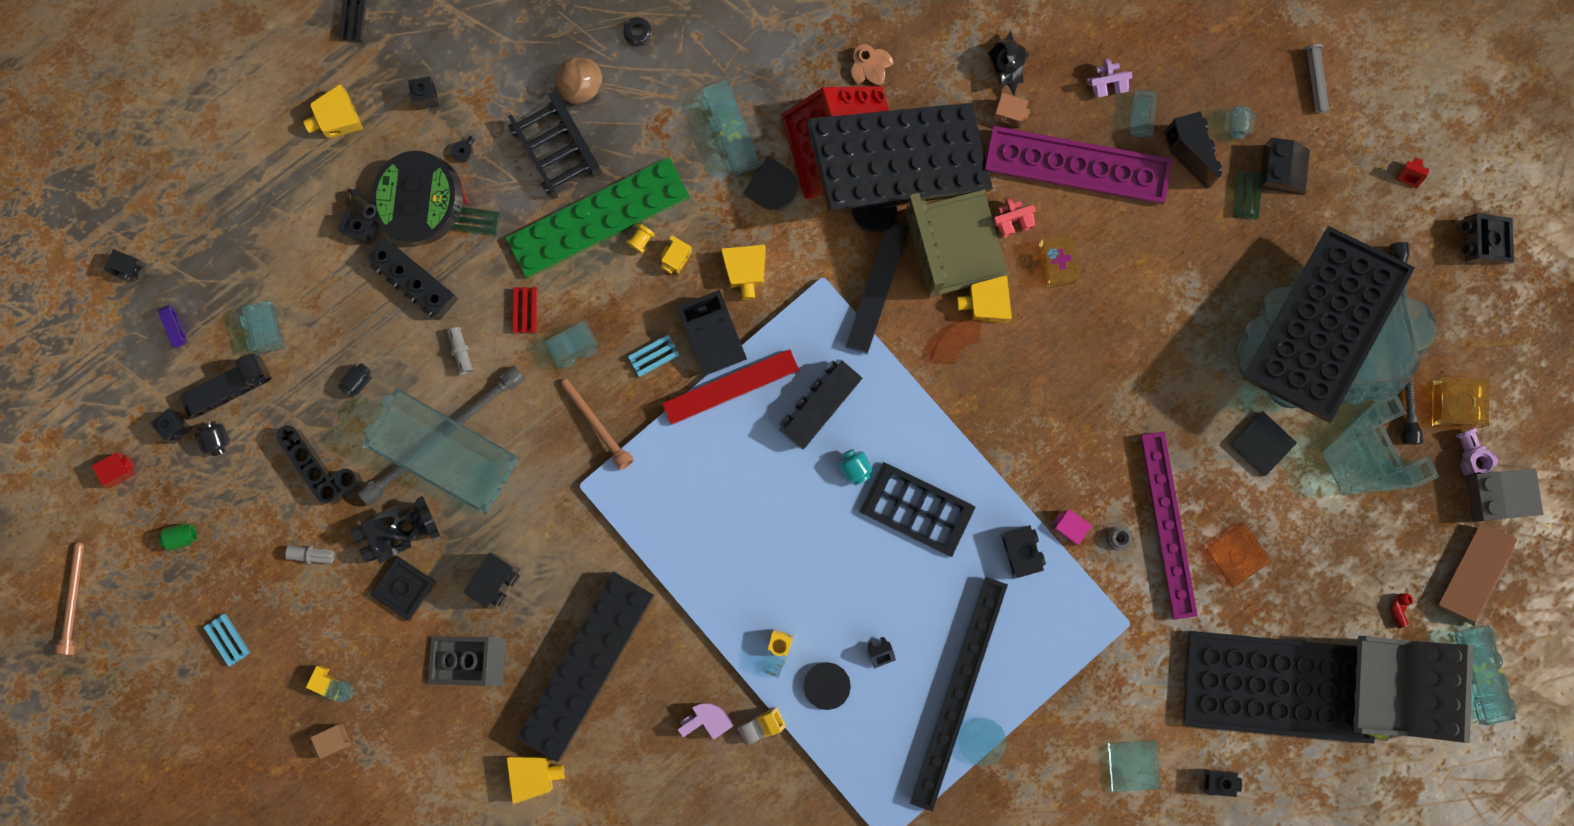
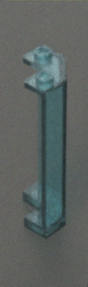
(440, 450)

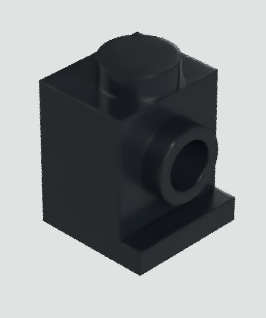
(349, 223)
(125, 266)
(1213, 783)

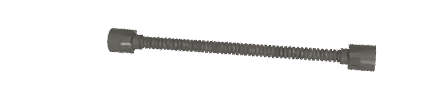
(509, 379)

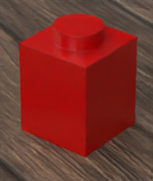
(114, 469)

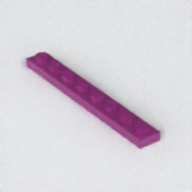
(1168, 525)

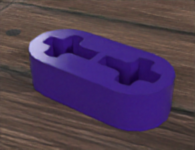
(172, 326)

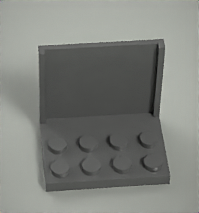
(1413, 689)

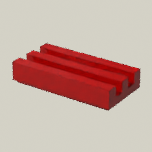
(524, 330)

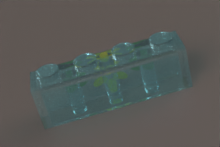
(731, 129)
(1488, 682)

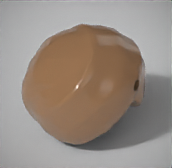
(578, 80)

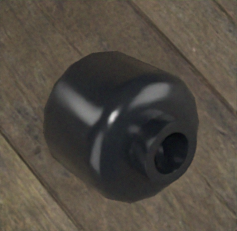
(212, 438)

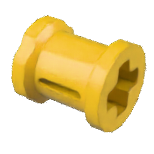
(640, 238)

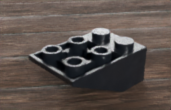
(1193, 148)
(711, 332)

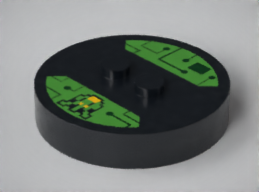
(417, 197)

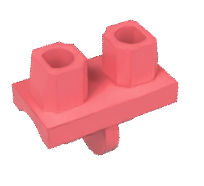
(1023, 215)

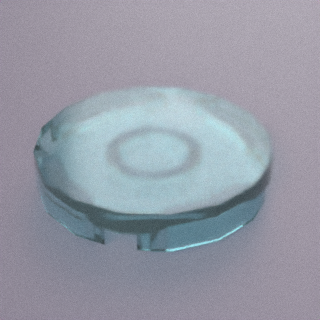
(982, 741)

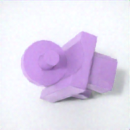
(1120, 79)

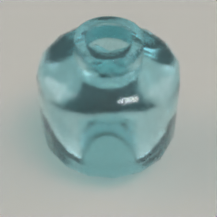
(1240, 122)

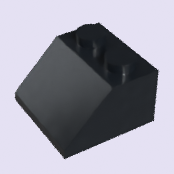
(1285, 166)

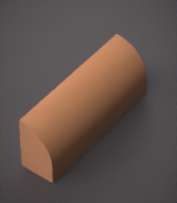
(1478, 574)

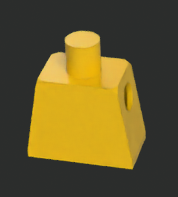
(333, 114)
(745, 268)
(988, 301)
(532, 776)

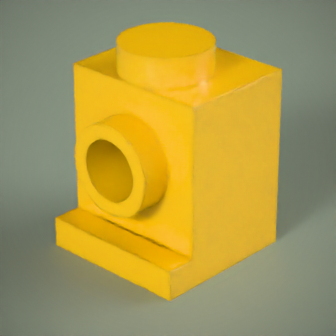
(675, 256)

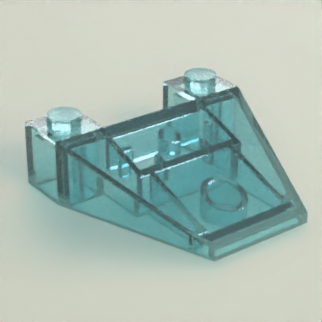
(1365, 458)

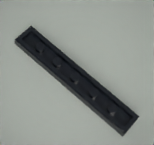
(877, 288)

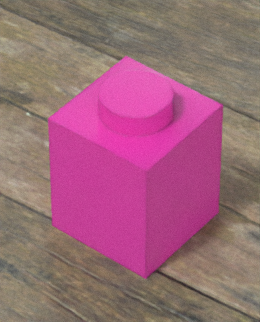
(1071, 526)

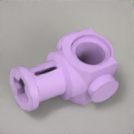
(1472, 451)

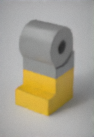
(761, 726)

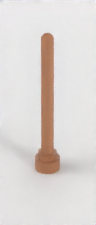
(622, 458)
(65, 645)

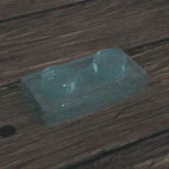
(1143, 114)

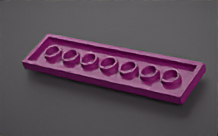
(1078, 165)

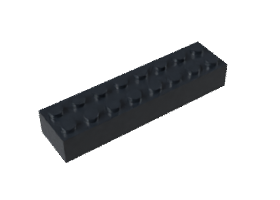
(586, 667)

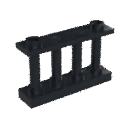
(565, 126)

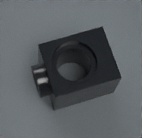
(423, 93)
(170, 426)

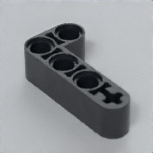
(248, 375)
(314, 462)

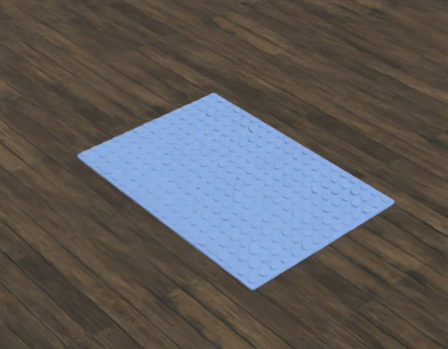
(775, 540)

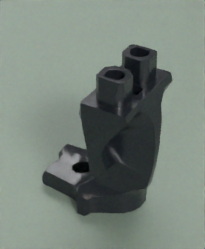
(381, 534)

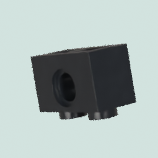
(1023, 566)

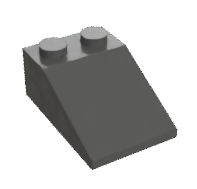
(1504, 495)
(466, 661)

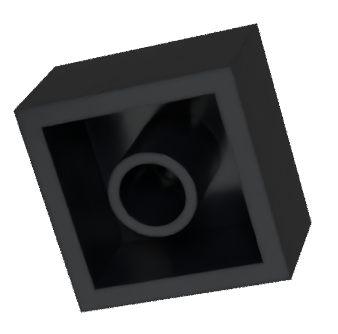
(492, 581)

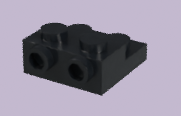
(1487, 239)

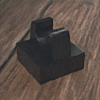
(881, 654)

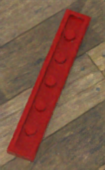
(730, 387)

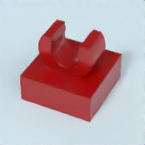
(1413, 173)

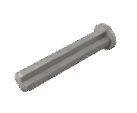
(1317, 77)

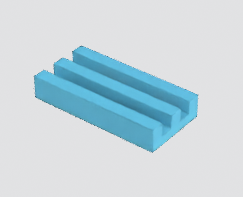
(670, 346)
(219, 645)

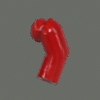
(1398, 608)

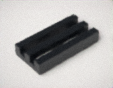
(343, 20)

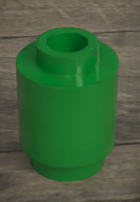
(177, 536)

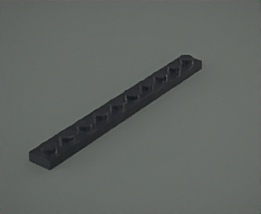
(958, 694)

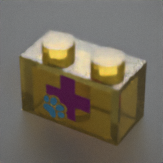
(1059, 261)

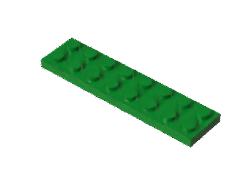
(597, 217)

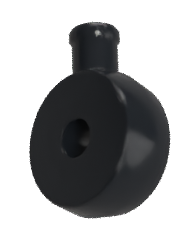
(462, 145)

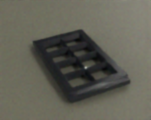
(957, 528)

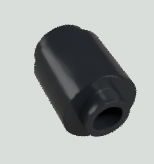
(355, 379)

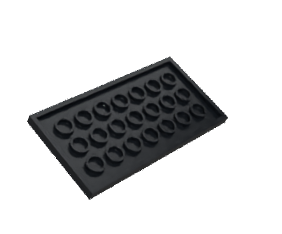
(898, 154)
(1328, 324)
(1271, 686)

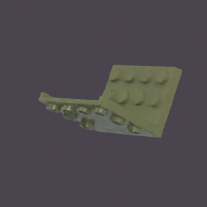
(955, 242)

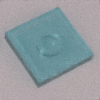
(1134, 766)

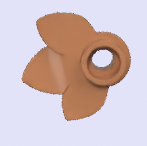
(873, 67)

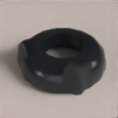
(641, 39)

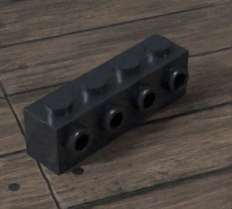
(412, 278)
(820, 403)

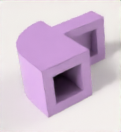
(711, 716)

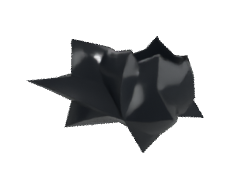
(1008, 61)

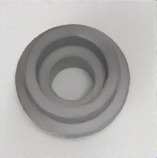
(1126, 535)

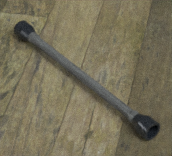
(1412, 432)

